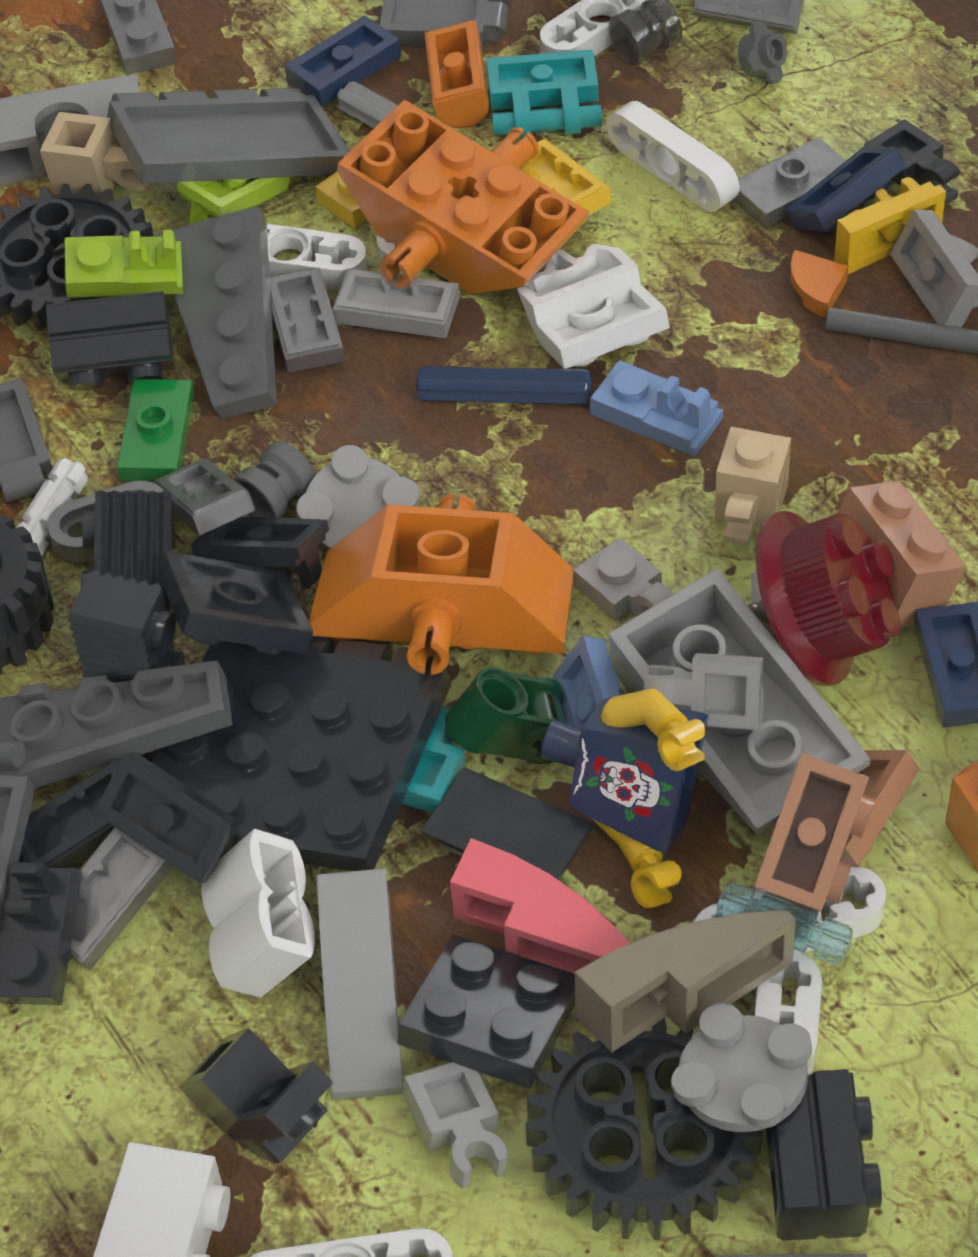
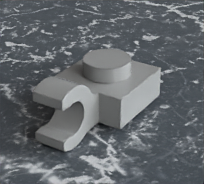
(621, 581)
(719, 686)

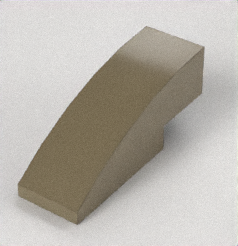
(681, 973)

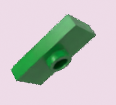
(155, 429)

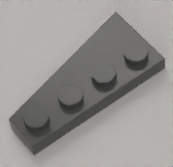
(229, 309)
(102, 720)

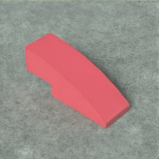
(530, 909)

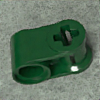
(506, 714)

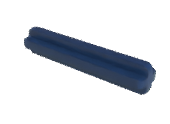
(503, 385)

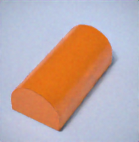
(457, 74)

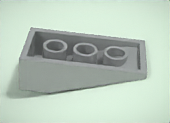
(741, 764)

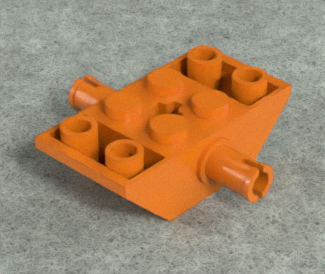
(456, 203)
(443, 583)

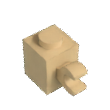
(85, 152)
(750, 481)

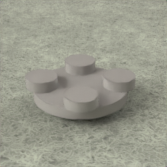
(353, 492)
(742, 1070)

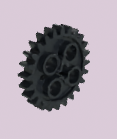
(35, 245)
(576, 1130)

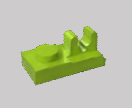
(223, 197)
(123, 265)

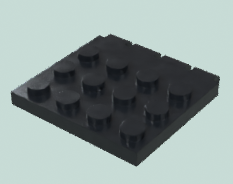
(315, 745)

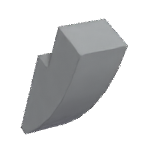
(359, 984)

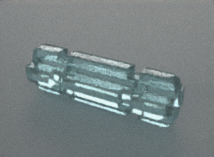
(828, 939)

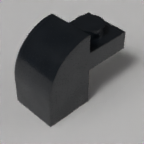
(257, 1096)

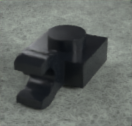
(921, 156)

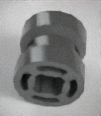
(276, 480)

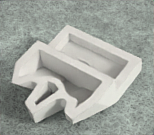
(590, 305)

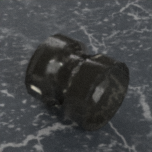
(641, 31)

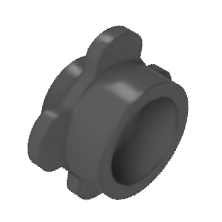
(762, 53)

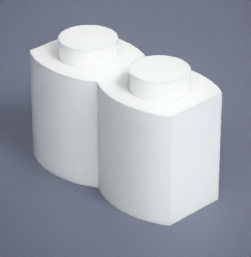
(258, 914)

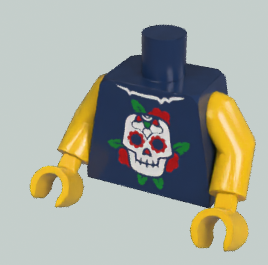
(635, 779)

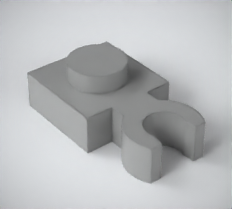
(456, 1112)

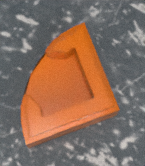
(817, 281)

